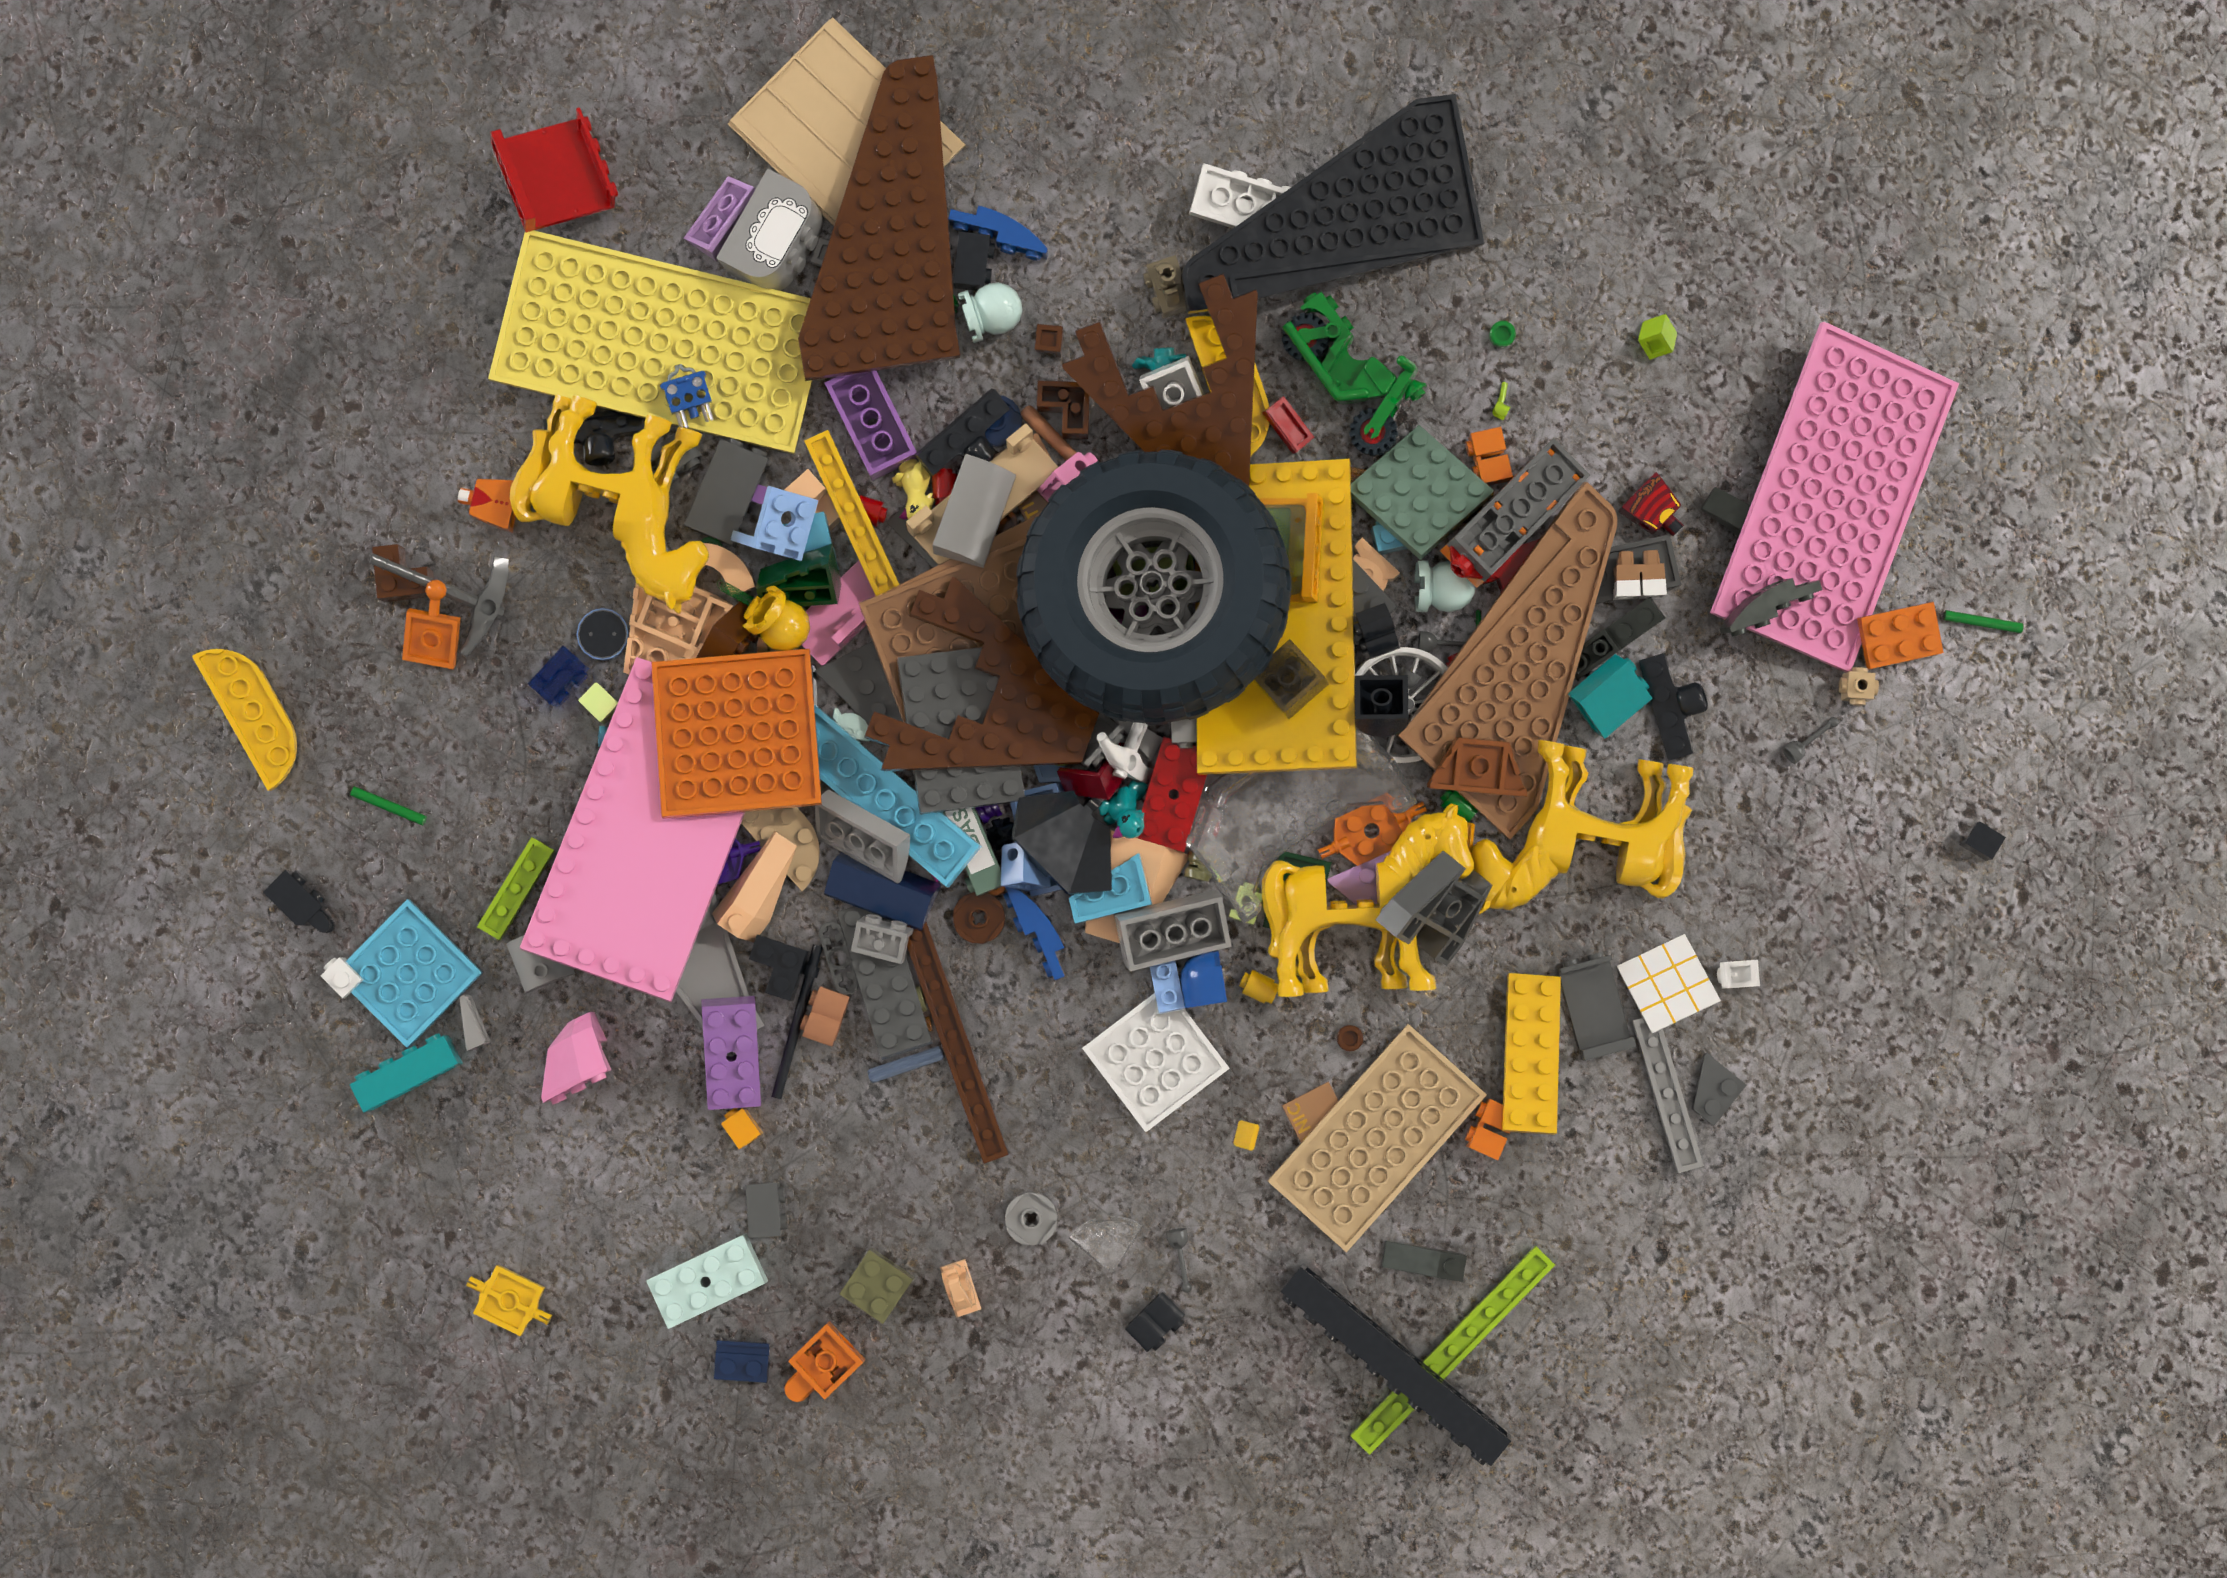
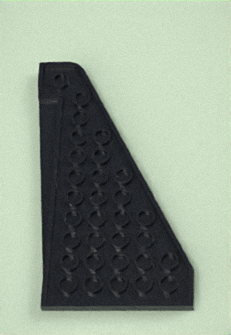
(1371, 207)

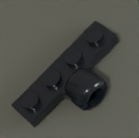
(600, 431)
(965, 434)
(1672, 705)

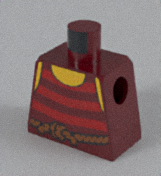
(1653, 507)

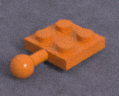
(431, 636)

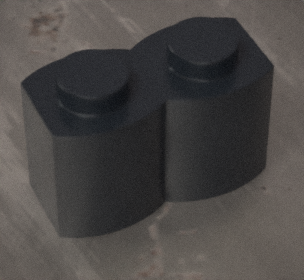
(1377, 631)
(1155, 1321)

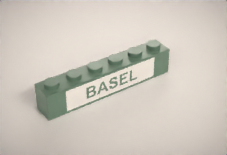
(983, 868)

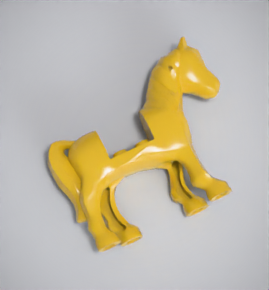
(556, 481)
(1648, 843)
(1300, 910)

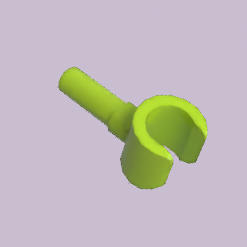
(1500, 409)

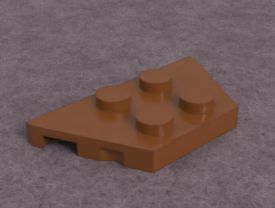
(1478, 767)

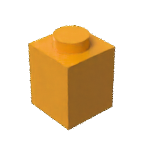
(741, 1127)

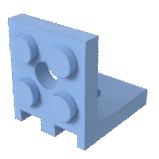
(772, 534)

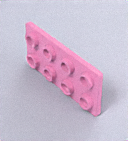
(838, 623)

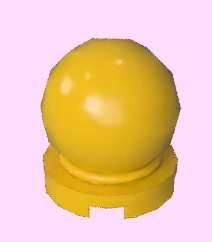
(777, 620)

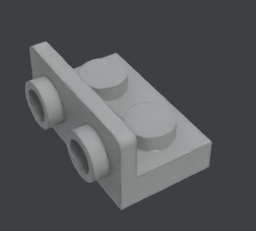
(881, 938)

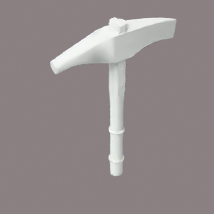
(1126, 759)

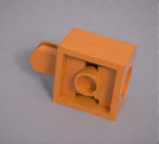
(821, 1365)

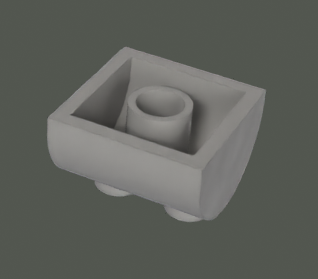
(535, 970)

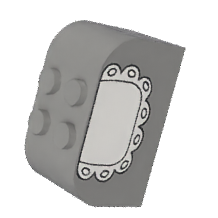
(772, 234)

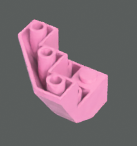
(574, 1059)

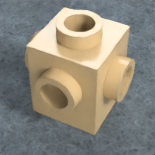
(1849, 686)

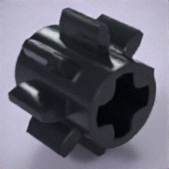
(1000, 832)

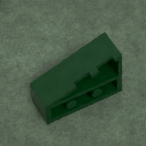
(806, 581)

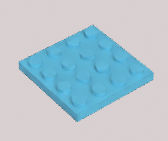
(410, 973)

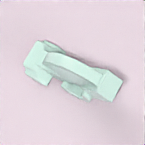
(852, 724)

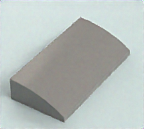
(973, 511)
(862, 836)

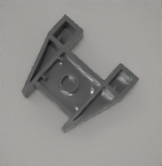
(1442, 903)

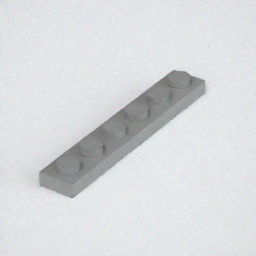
(1668, 1097)

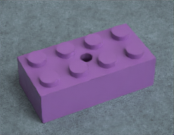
(864, 398)
(727, 1028)

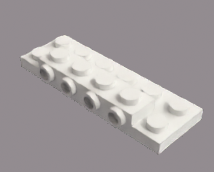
(1230, 196)

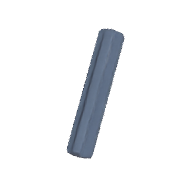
(905, 1064)

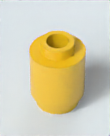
(1258, 986)

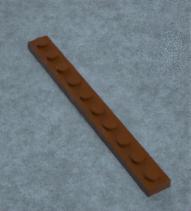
(956, 1045)

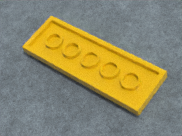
(1531, 1054)

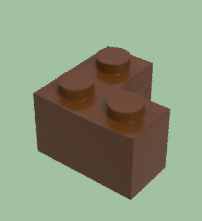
(1068, 399)
(394, 587)
(728, 635)

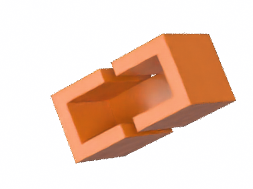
(1488, 444)
(1483, 1139)

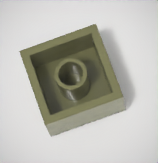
(877, 1285)

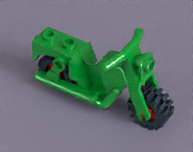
(1351, 379)

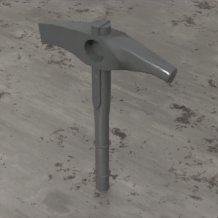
(484, 606)

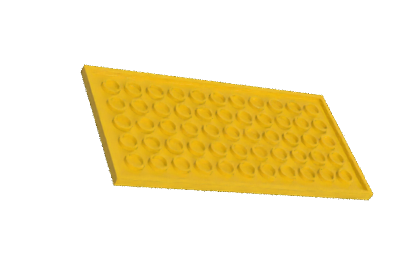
(1251, 730)

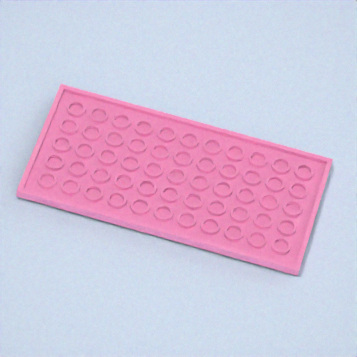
(1837, 491)
(625, 879)

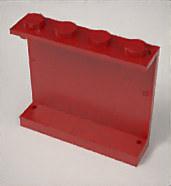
(555, 173)

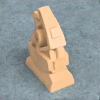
(1374, 564)
(960, 1288)

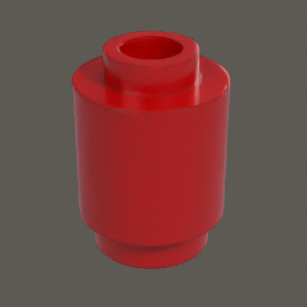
(942, 484)
(875, 510)

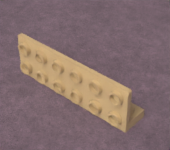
(1020, 457)

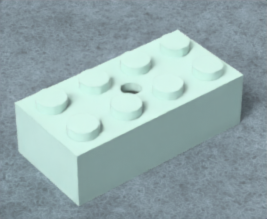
(732, 1272)

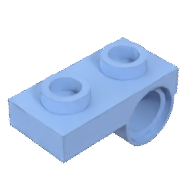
(1167, 987)

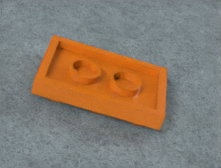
(1900, 635)

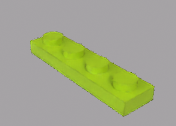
(516, 888)

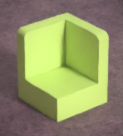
(599, 703)

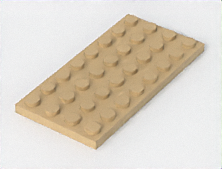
(1377, 1137)

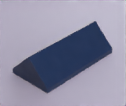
(869, 890)

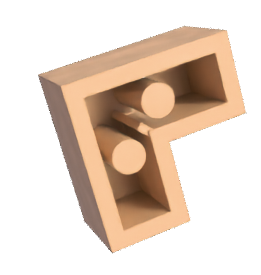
(810, 487)

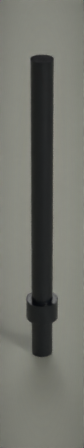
(810, 972)

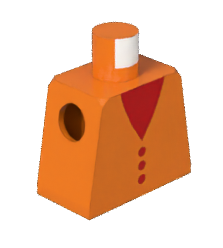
(490, 503)

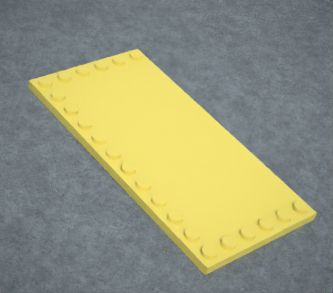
(621, 323)

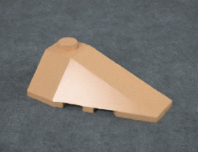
(754, 895)

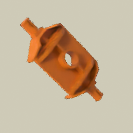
(1353, 843)

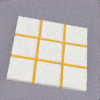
(1668, 983)

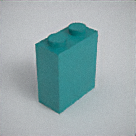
(1610, 695)

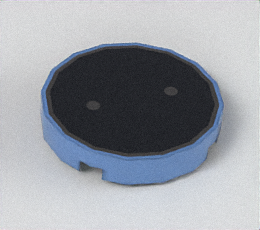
(602, 634)

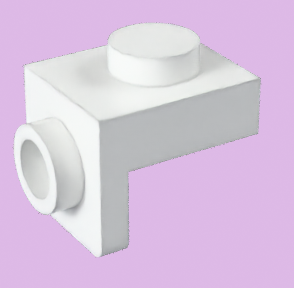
(1738, 974)
(341, 976)

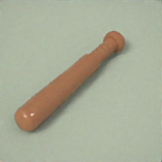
(1047, 432)

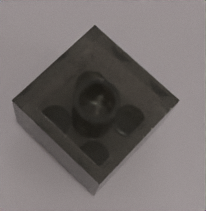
(1290, 679)

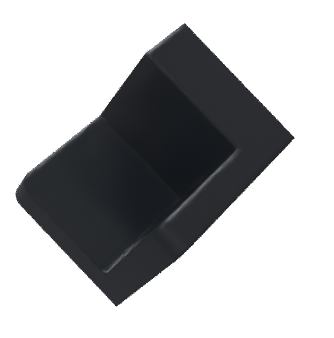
(1983, 841)

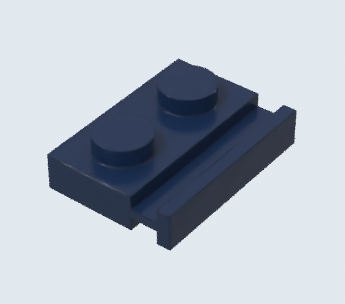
(742, 1361)

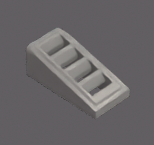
(473, 1027)

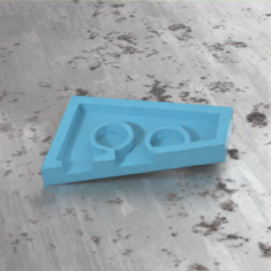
(1127, 893)

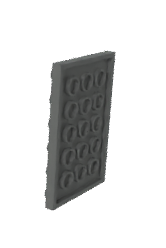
(933, 695)

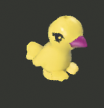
(915, 482)

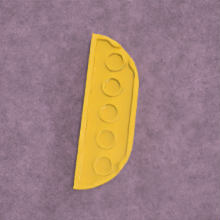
(1210, 350)
(252, 712)

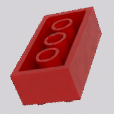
(1165, 819)

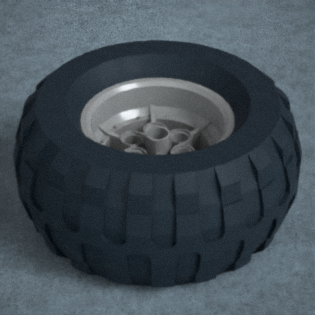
(1105, 519)

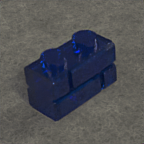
(559, 676)

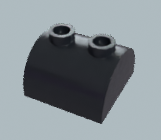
(1381, 704)

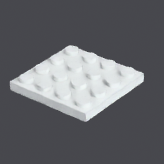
(1155, 1061)

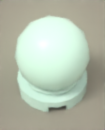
(992, 310)
(1441, 588)

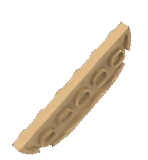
(796, 828)

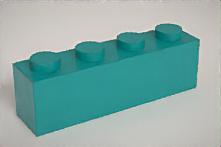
(405, 1073)

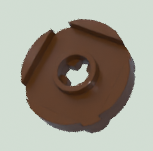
(981, 932)

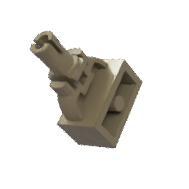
(1165, 280)

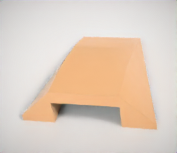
(665, 635)
(1161, 870)

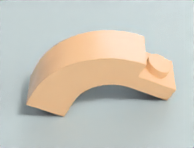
(730, 567)

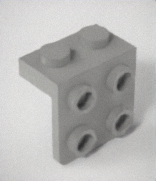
(1094, 755)

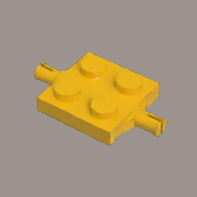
(509, 1300)

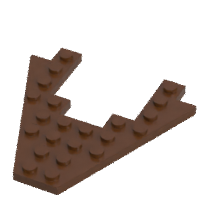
(1206, 426)
(1028, 714)

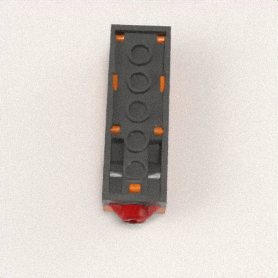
(1514, 513)

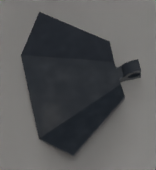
(1065, 840)

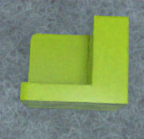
(1657, 336)

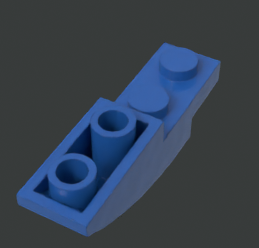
(1010, 234)
(1032, 920)

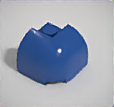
(1203, 980)

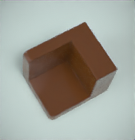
(1049, 339)

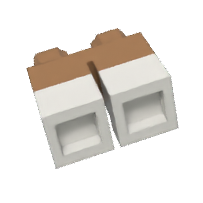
(1639, 579)

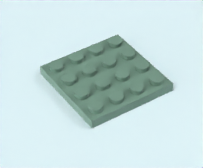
(1420, 492)

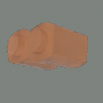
(825, 1016)

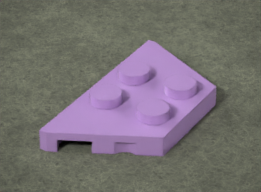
(1358, 881)

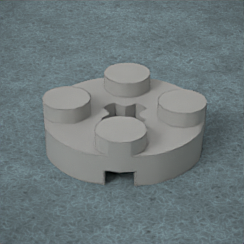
(1033, 1233)

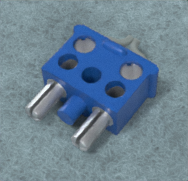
(684, 386)

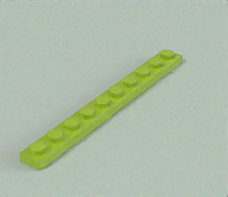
(1458, 1344)

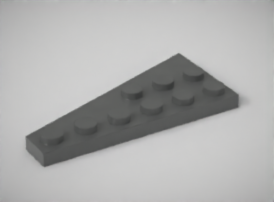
(861, 682)

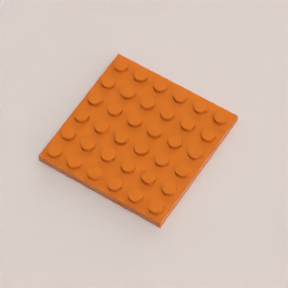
(736, 733)

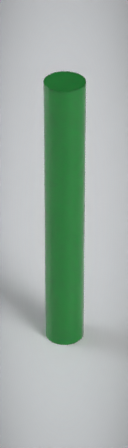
(1983, 621)
(388, 805)

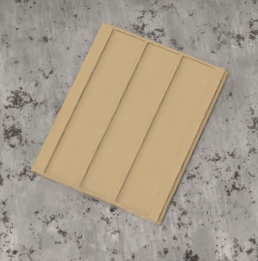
(816, 114)

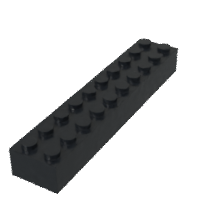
(1397, 1365)

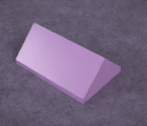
(719, 217)

